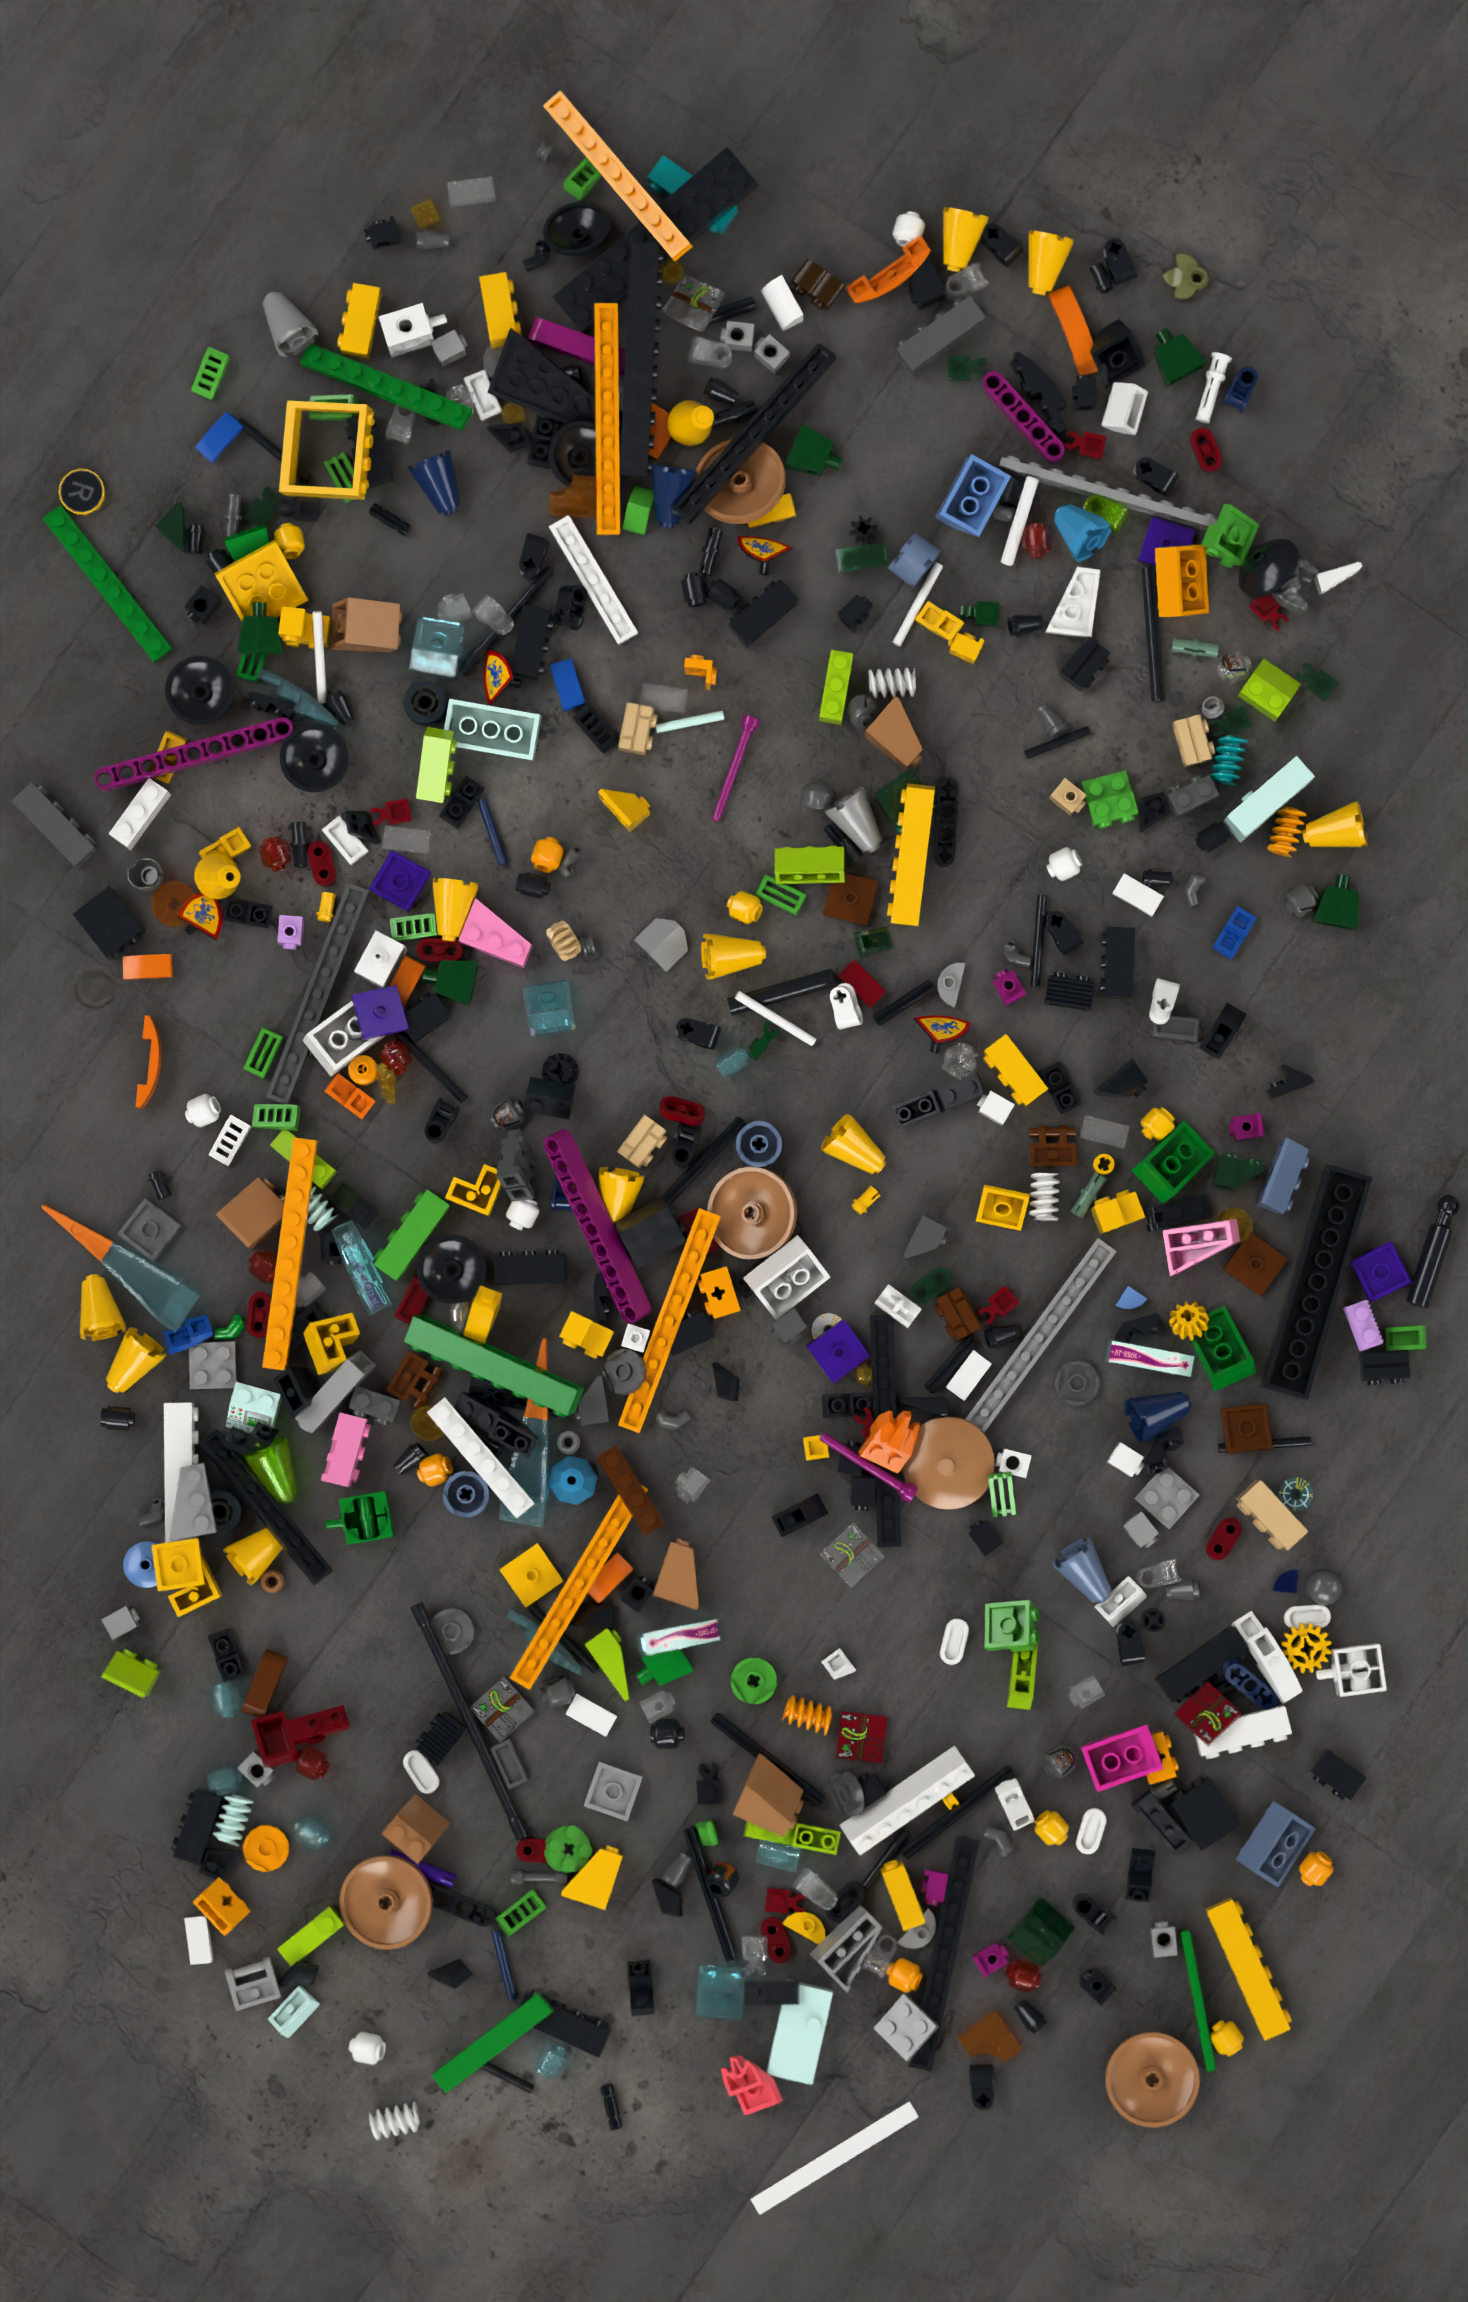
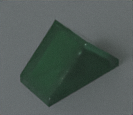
(173, 526)
(872, 942)

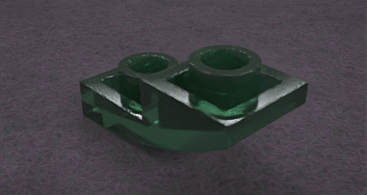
(861, 557)

